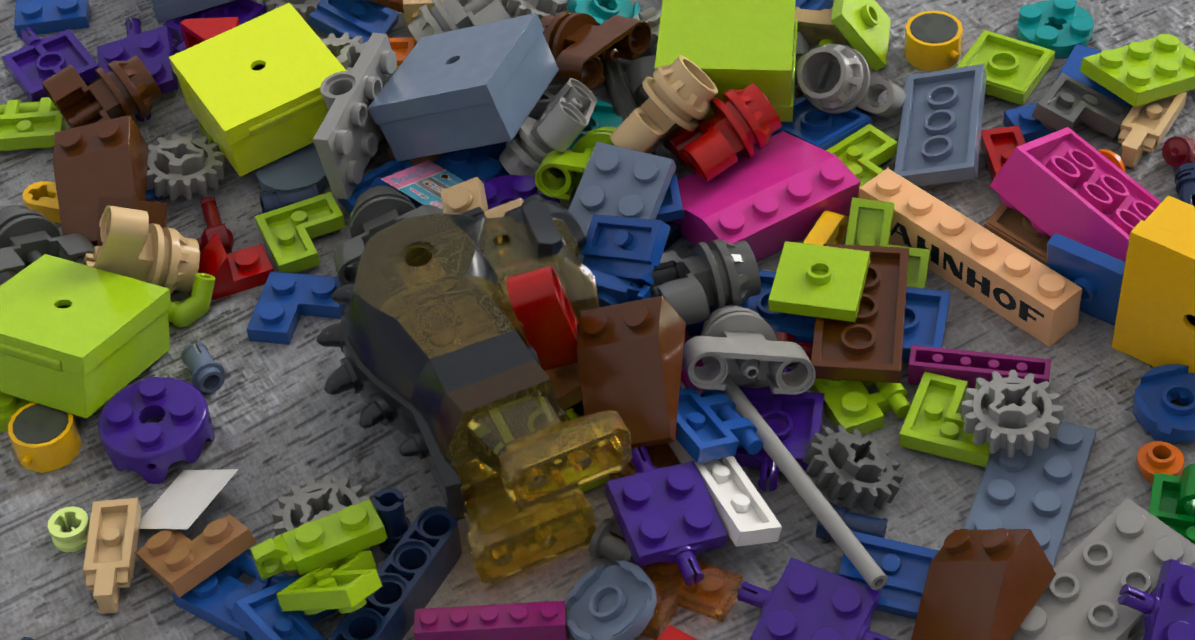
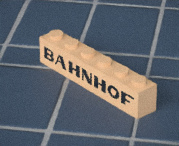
(979, 260)

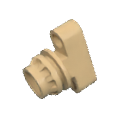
(676, 98)
(144, 250)

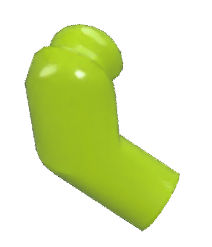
(197, 305)

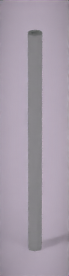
(807, 490)

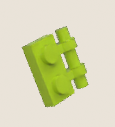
(29, 124)
(853, 407)

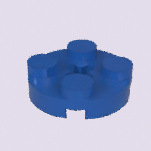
(1154, 407)

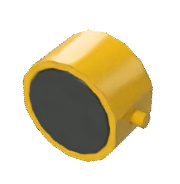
(933, 40)
(44, 437)

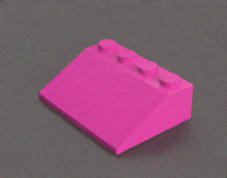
(1074, 192)
(767, 197)

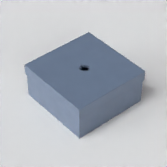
(465, 88)

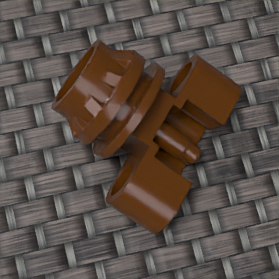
(580, 44)
(118, 93)

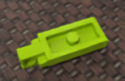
(320, 541)

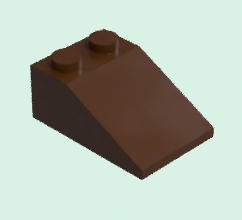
(96, 163)
(633, 366)
(982, 585)

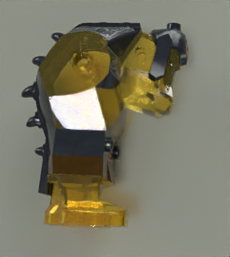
(454, 373)

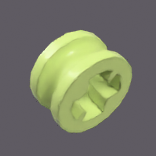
(61, 521)

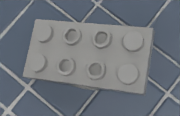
(348, 131)
(1087, 582)

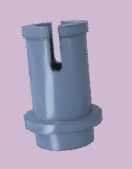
(206, 373)

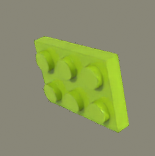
(1144, 69)

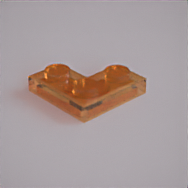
(710, 597)

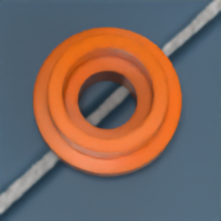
(1159, 458)

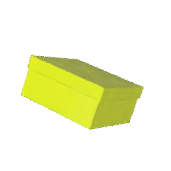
(258, 87)

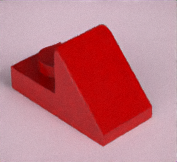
(235, 270)

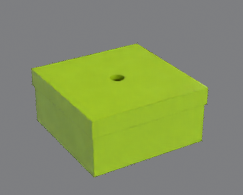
(735, 45)
(78, 333)

